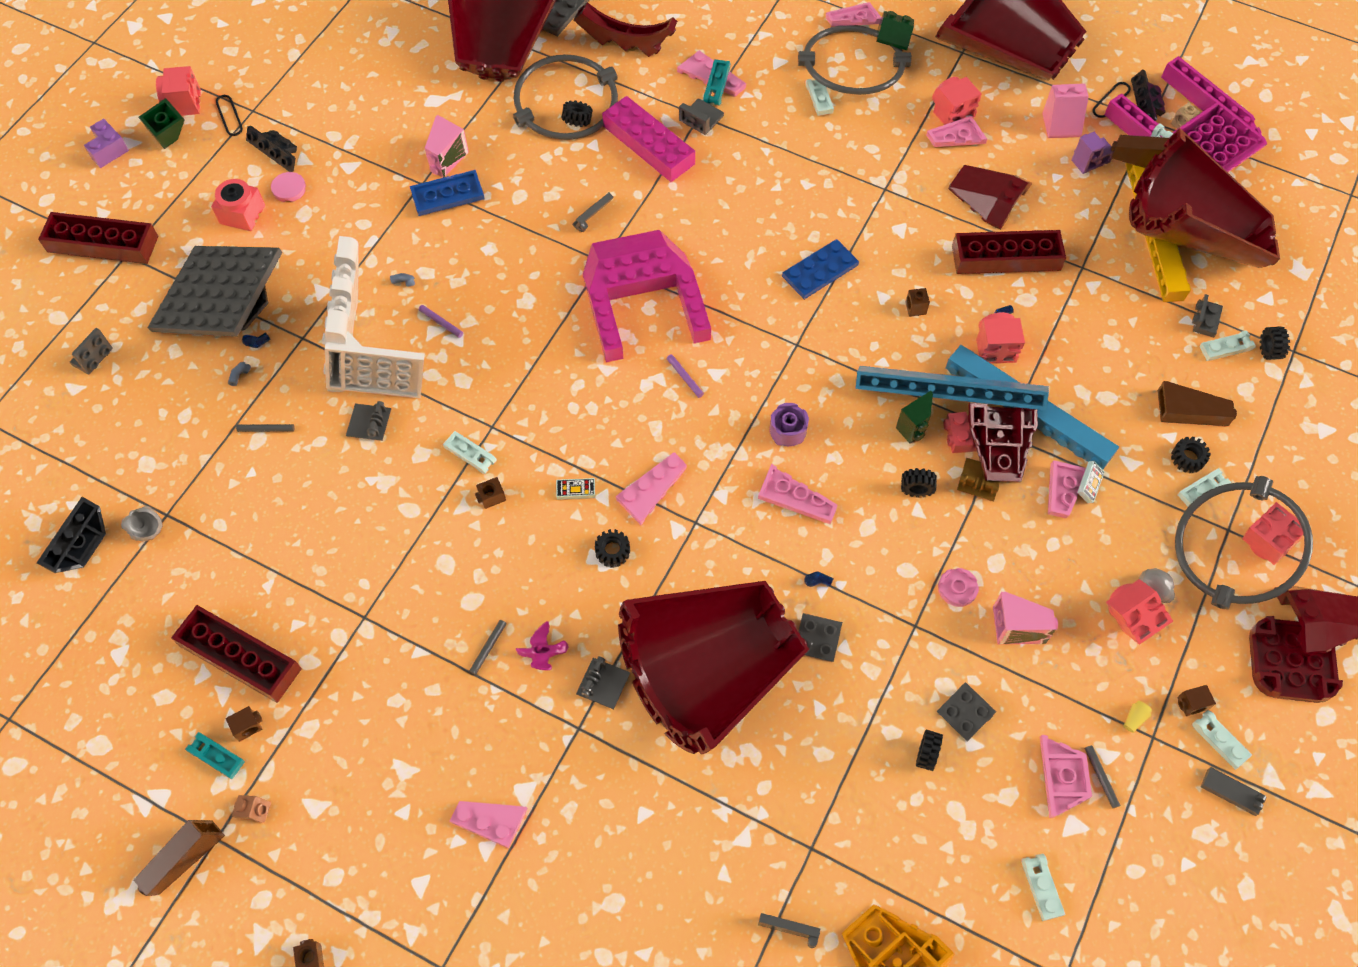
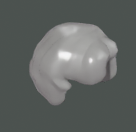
(142, 524)
(1160, 582)

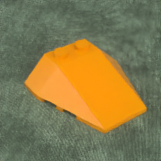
(887, 941)

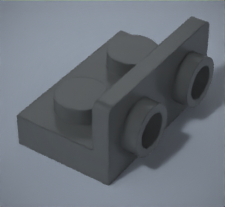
(1207, 317)

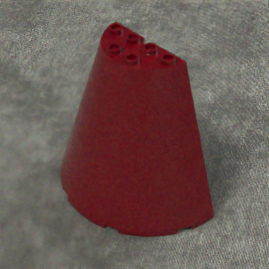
(1017, 33)
(496, 35)
(1200, 206)
(707, 657)

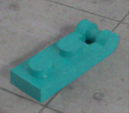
(717, 81)
(215, 755)

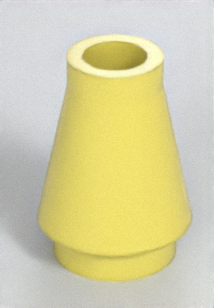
(1137, 716)

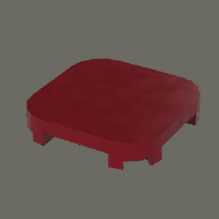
(1284, 669)

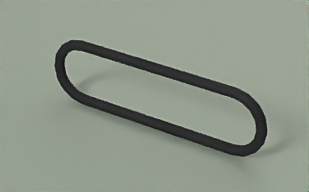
(1102, 116)
(241, 128)

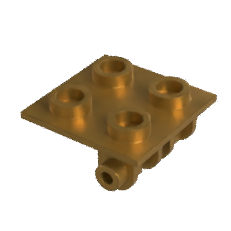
(974, 483)

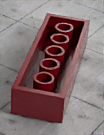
(98, 237)
(1008, 251)
(236, 653)

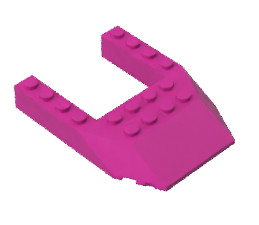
(1221, 129)
(635, 267)

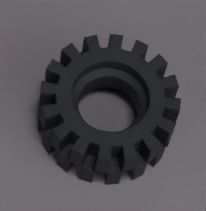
(576, 113)
(1274, 343)
(1196, 447)
(918, 482)
(612, 537)
(929, 750)

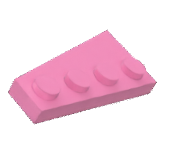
(700, 67)
(645, 493)
(795, 496)

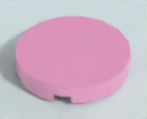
(288, 186)
(958, 587)

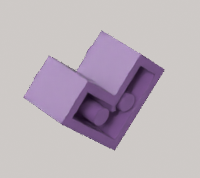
(107, 144)
(1091, 152)

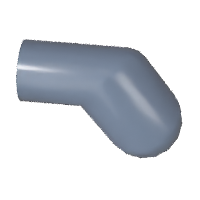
(403, 277)
(236, 371)

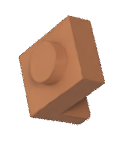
(251, 808)

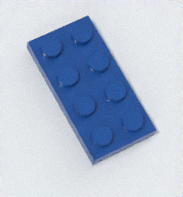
(447, 192)
(820, 269)

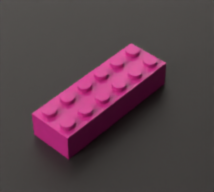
(649, 138)

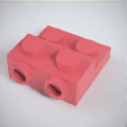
(959, 432)

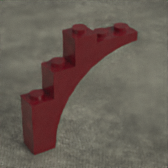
(626, 35)

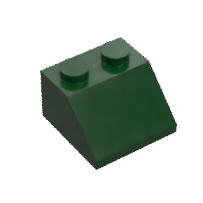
(895, 30)
(163, 123)
(915, 418)

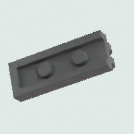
(580, 222)
(1233, 791)
(791, 927)

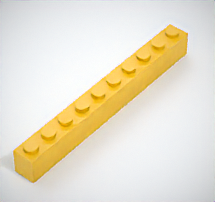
(1164, 256)

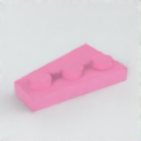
(855, 15)
(957, 133)
(1063, 488)
(489, 821)

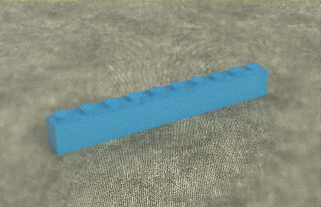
(953, 387)
(1051, 422)

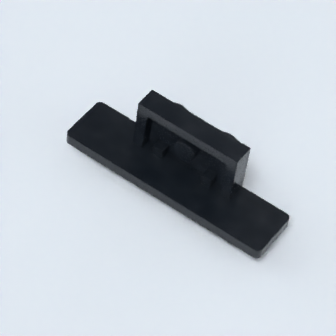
(1147, 95)
(274, 146)

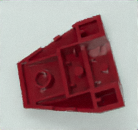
(989, 192)
(1002, 439)
(1325, 617)

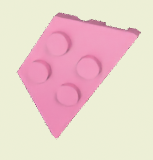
(1065, 776)

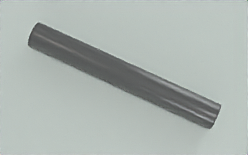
(265, 427)
(487, 647)
(1102, 777)

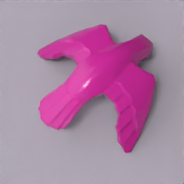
(540, 650)

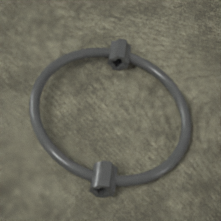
(807, 59)
(525, 116)
(1260, 490)

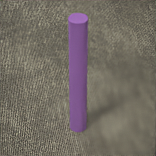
(441, 321)
(685, 376)

